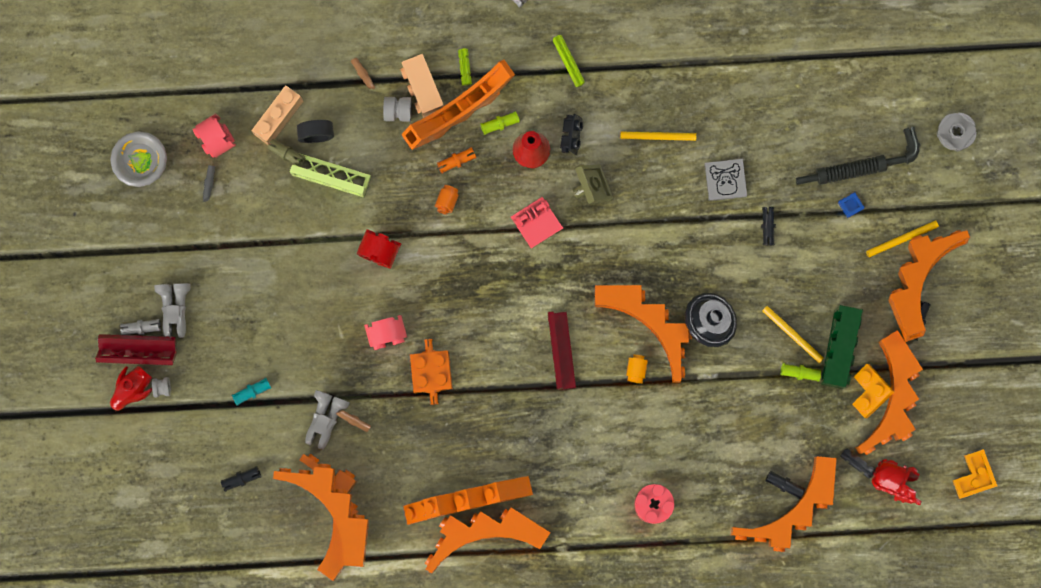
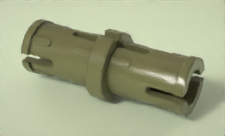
(286, 153)

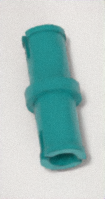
(251, 391)

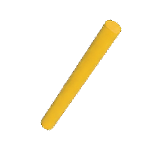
(657, 135)
(901, 239)
(793, 334)

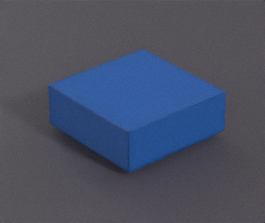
(851, 205)

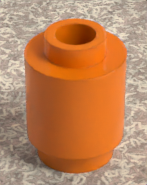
(446, 199)

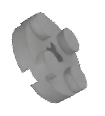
(946, 135)

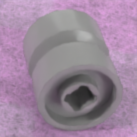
(397, 109)

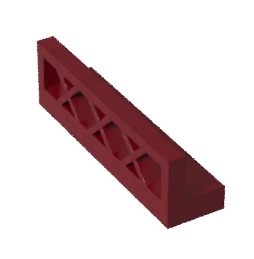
(136, 348)
(561, 350)

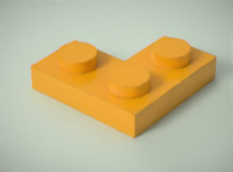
(876, 391)
(980, 476)

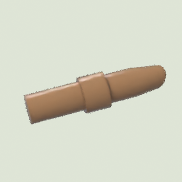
(363, 74)
(353, 420)

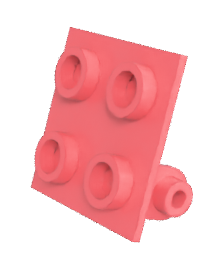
(536, 222)

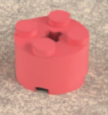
(214, 135)
(386, 331)
(665, 505)

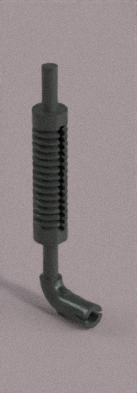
(864, 167)

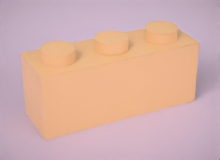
(421, 85)
(277, 115)

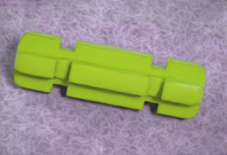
(464, 67)

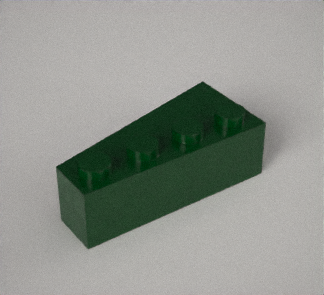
(841, 346)

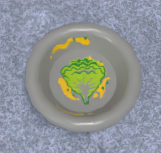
(138, 159)

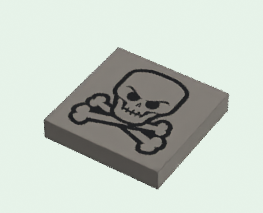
(725, 180)

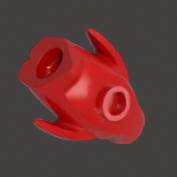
(130, 388)

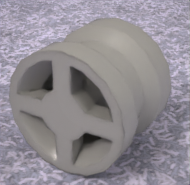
(161, 387)

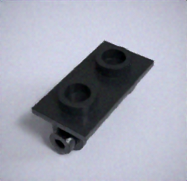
(573, 125)

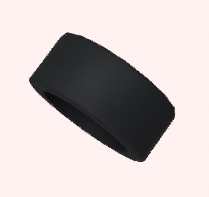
(315, 131)

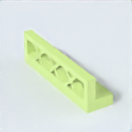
(329, 181)

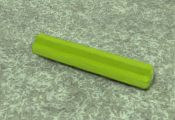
(568, 60)

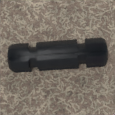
(857, 463)

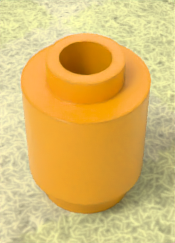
(636, 369)

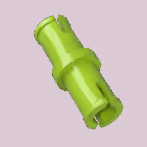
(499, 123)
(800, 372)

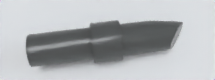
(208, 183)

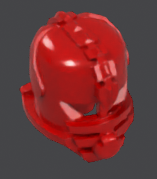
(893, 480)

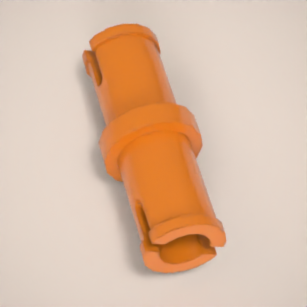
(456, 160)

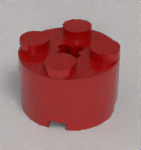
(378, 249)

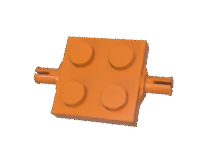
(431, 371)

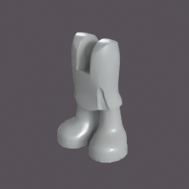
(173, 313)
(322, 423)

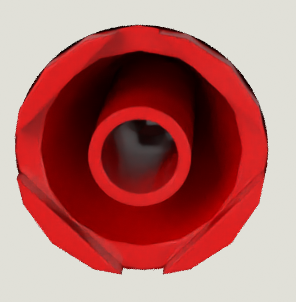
(531, 149)

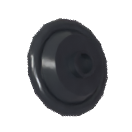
(710, 320)

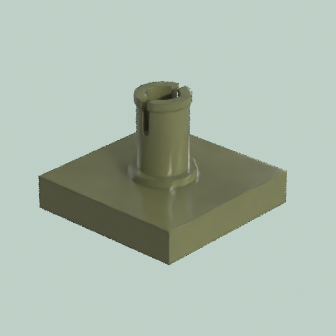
(593, 184)

